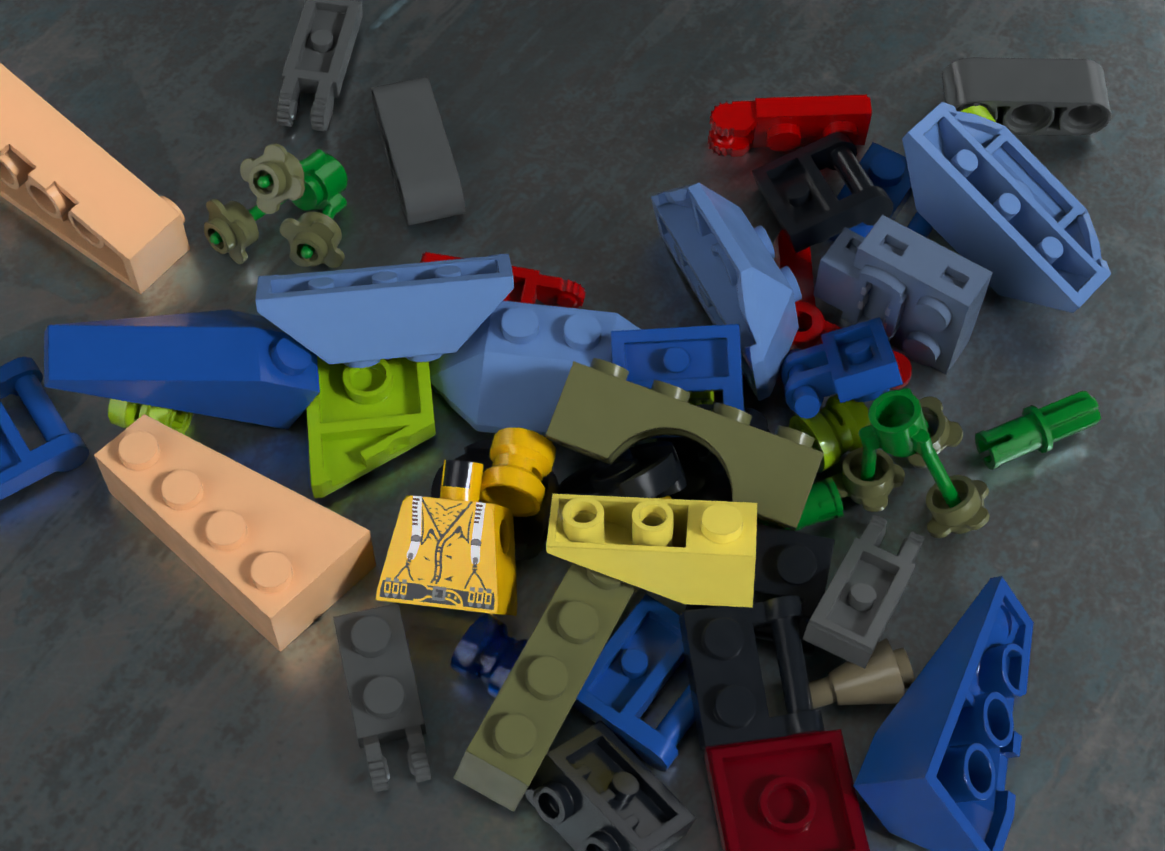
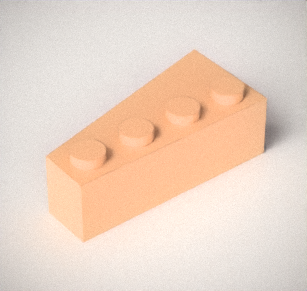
(83, 191)
(240, 532)

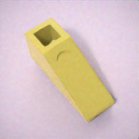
(667, 546)

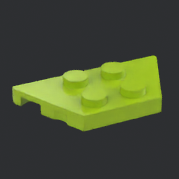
(366, 419)

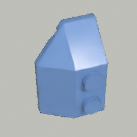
(1003, 209)
(733, 276)
(386, 309)
(520, 362)

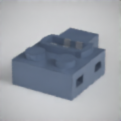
(911, 283)

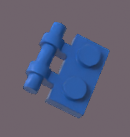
(849, 363)

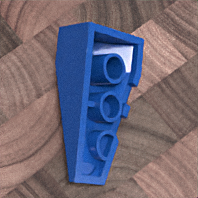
(187, 362)

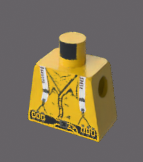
(452, 549)

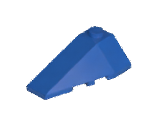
(947, 743)

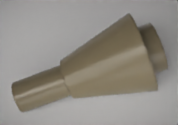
(879, 683)

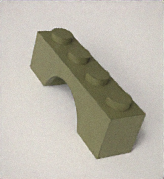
(607, 415)
(543, 685)

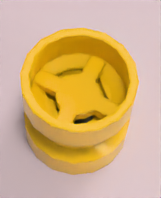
(517, 470)

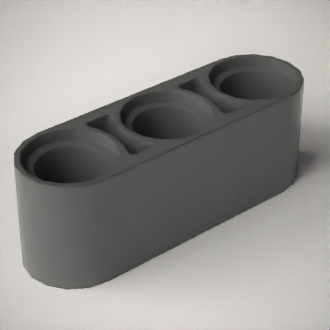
(1032, 93)
(418, 151)

